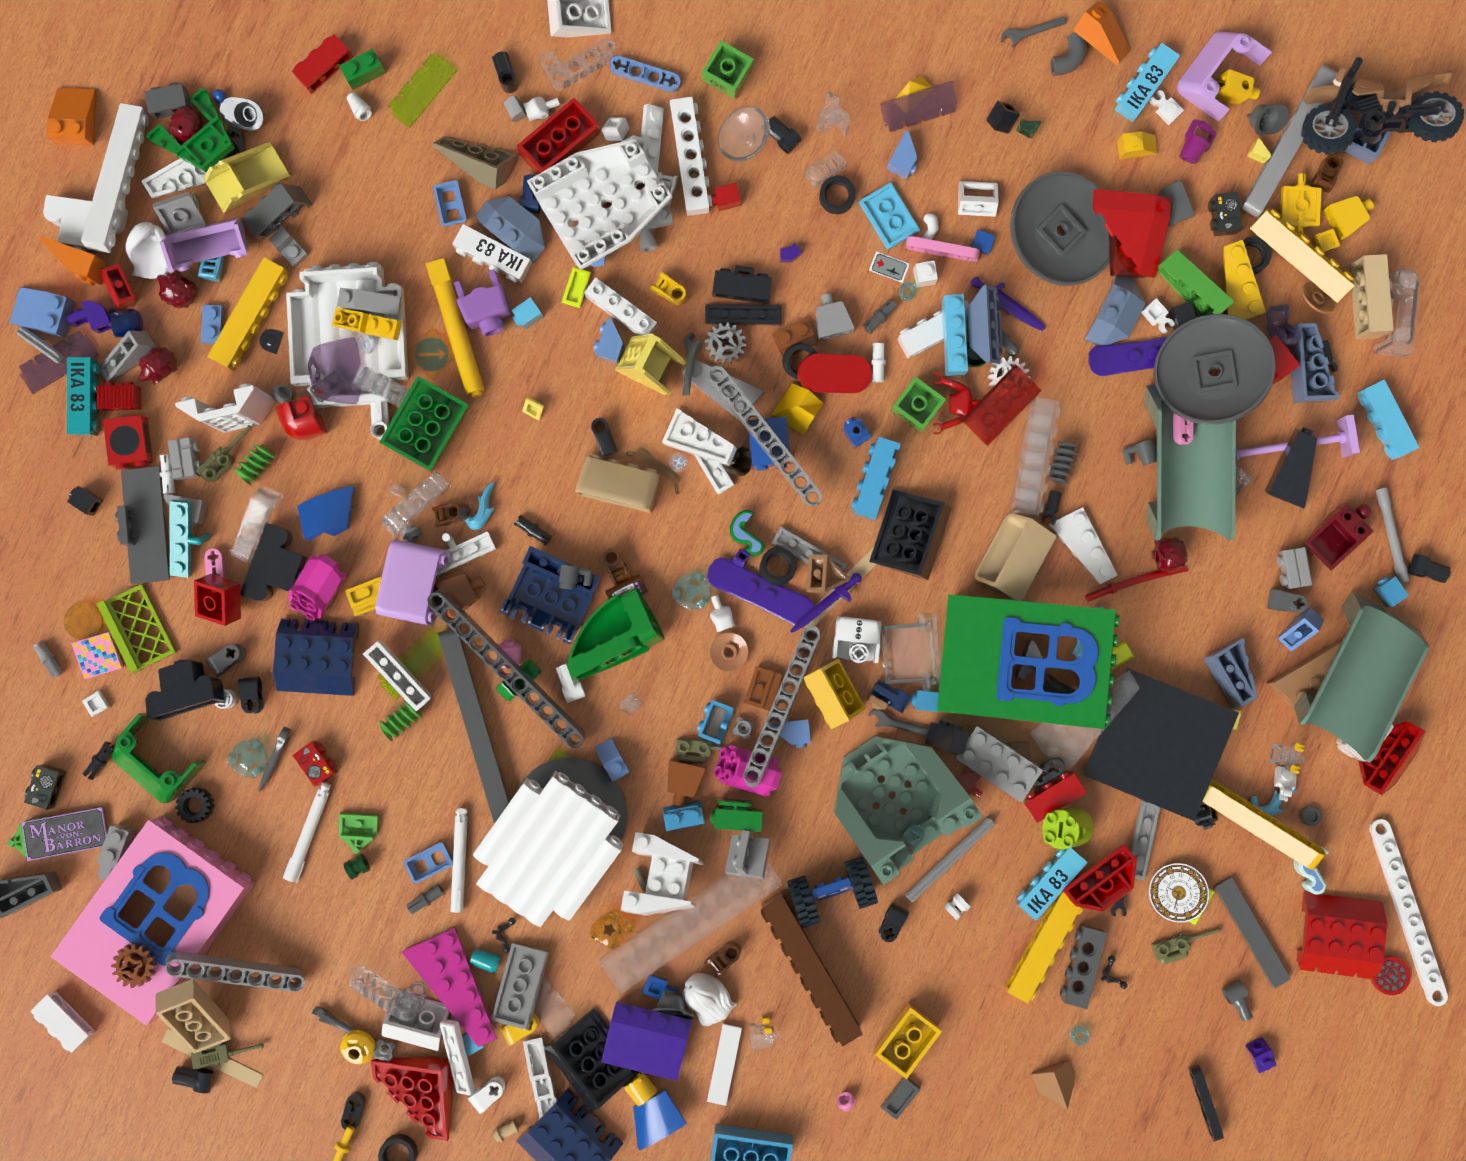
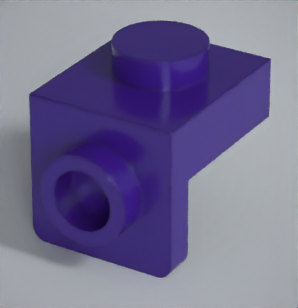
(1261, 1055)

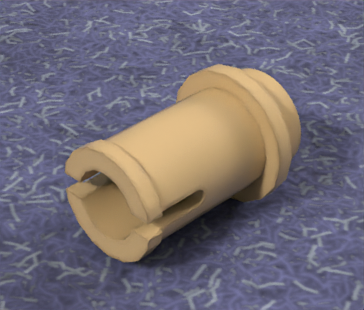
(505, 1131)

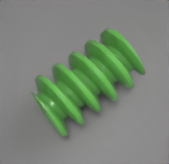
(254, 463)
(399, 720)

